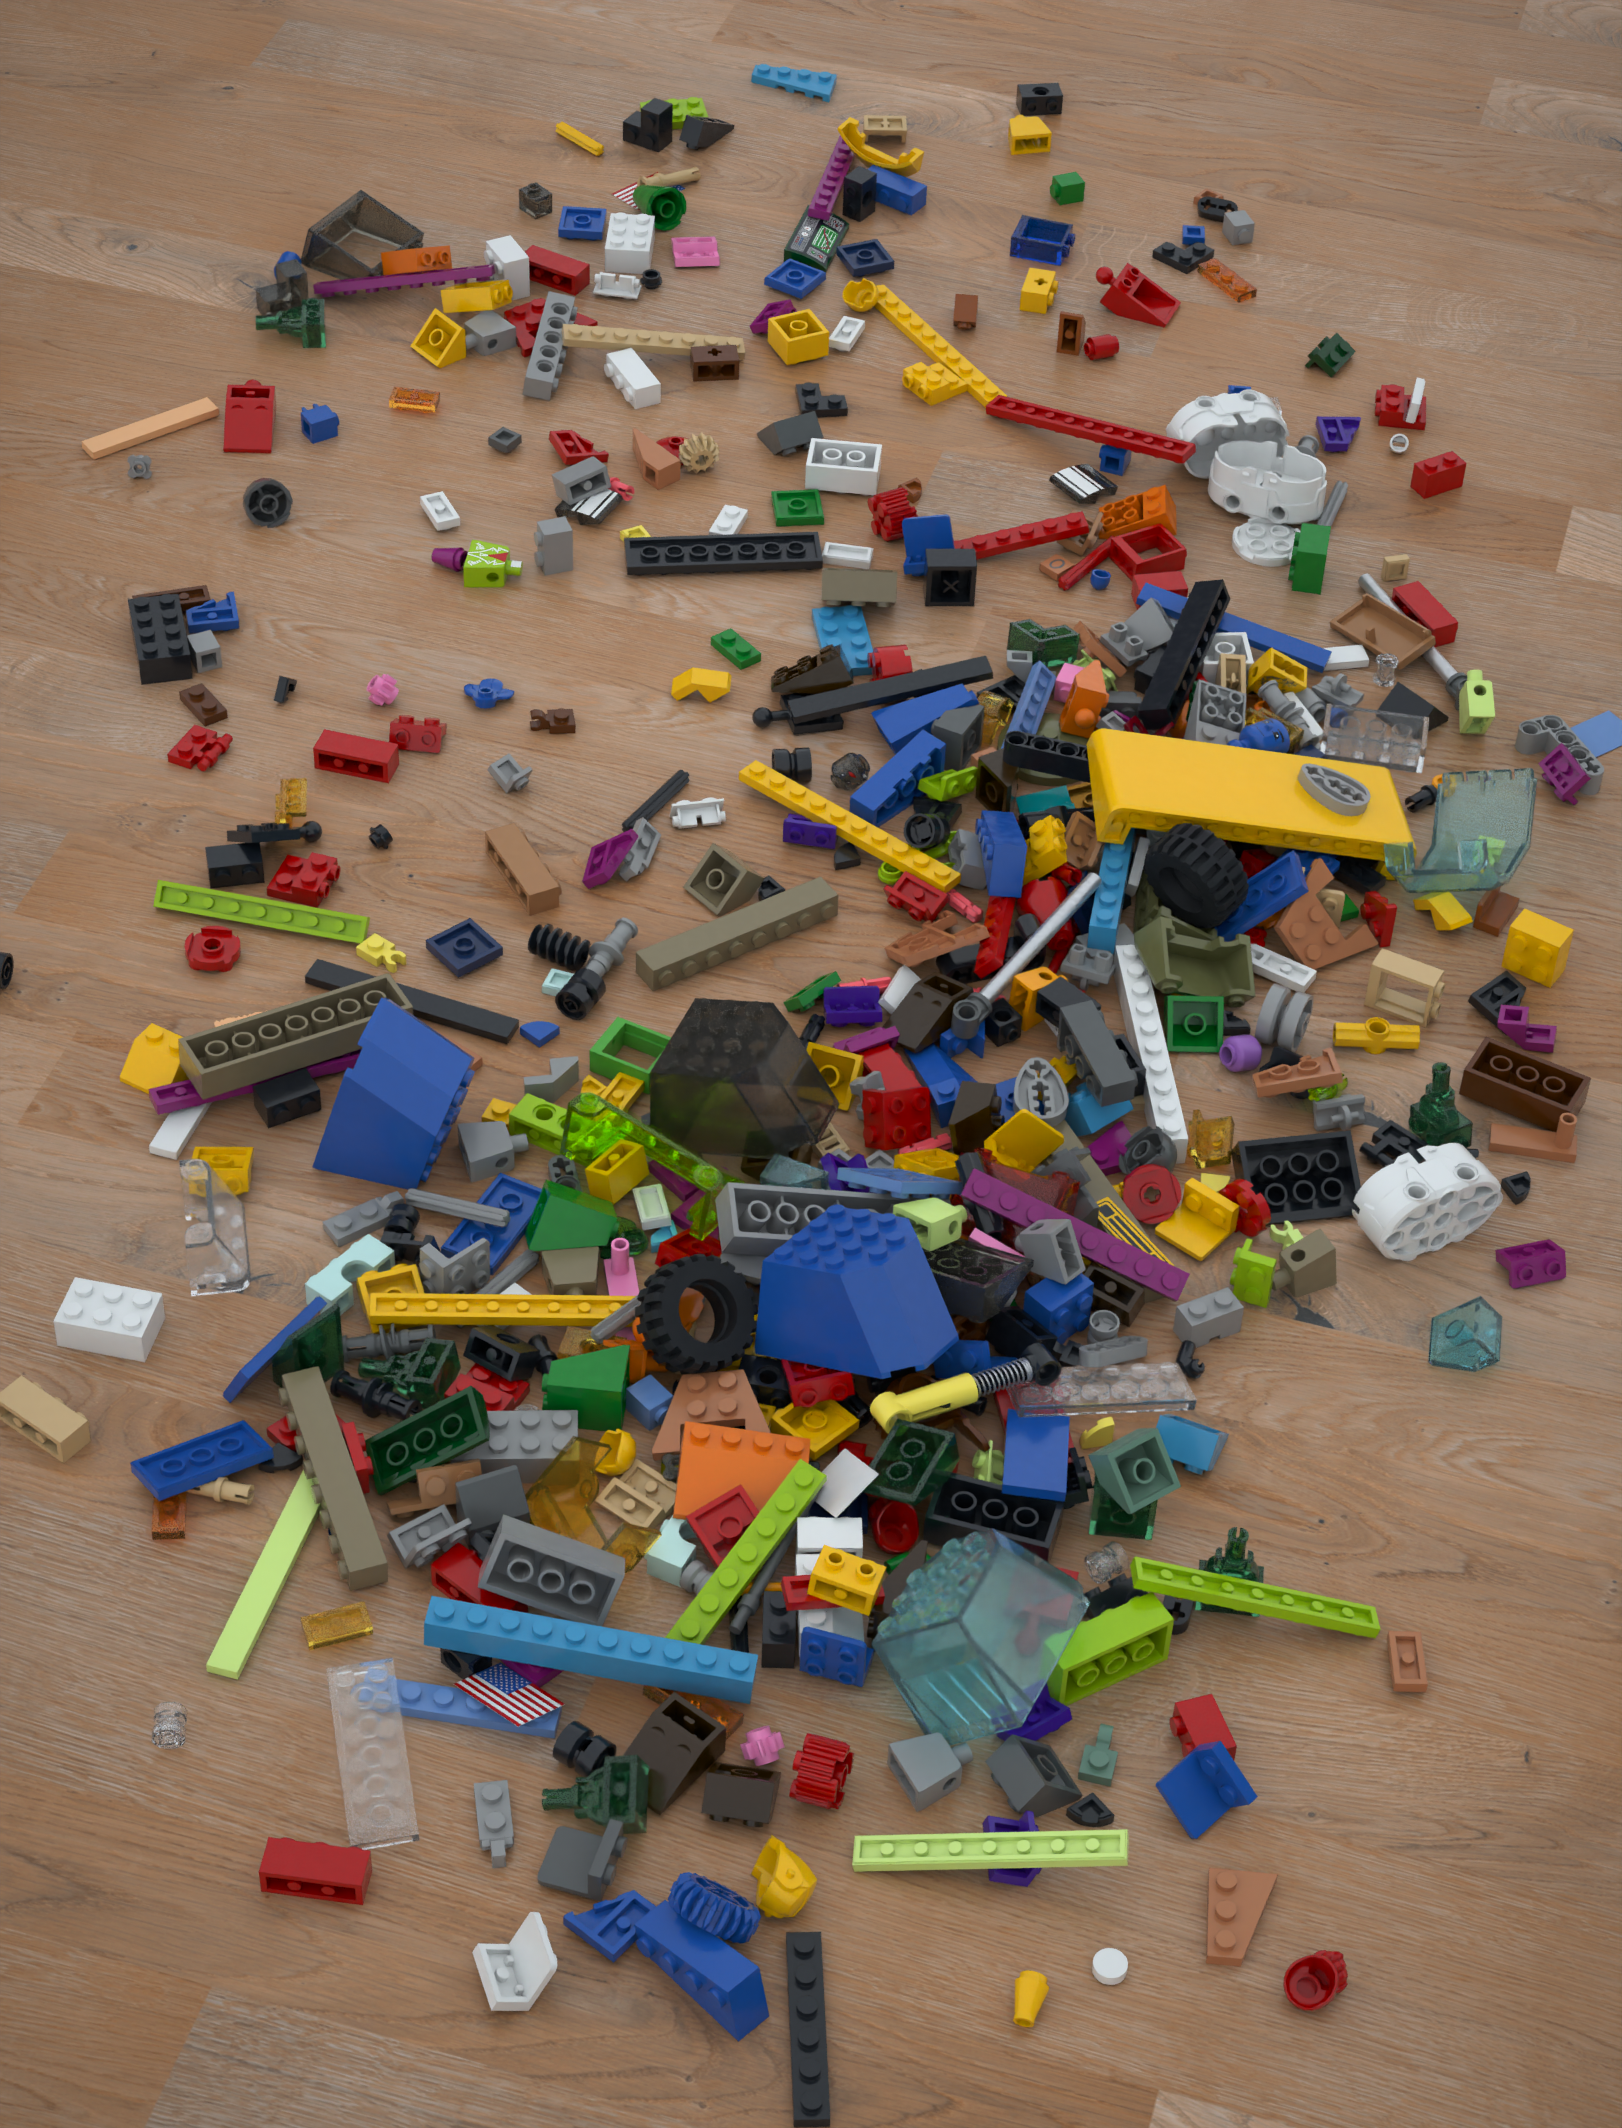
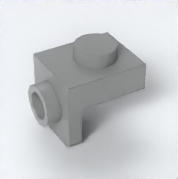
(509, 773)

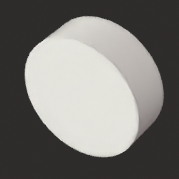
(1109, 1966)

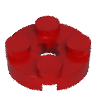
(201, 956)
(1165, 1202)
(1253, 1208)

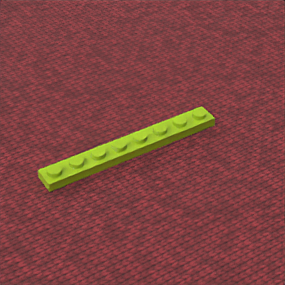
(261, 912)
(748, 1554)
(1254, 1597)

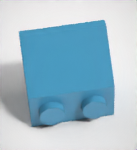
(1191, 1442)

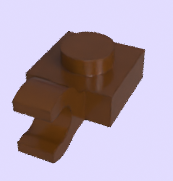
(555, 720)

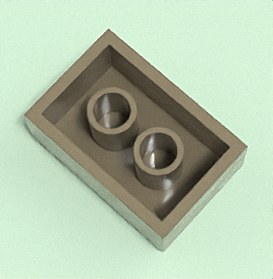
(859, 586)

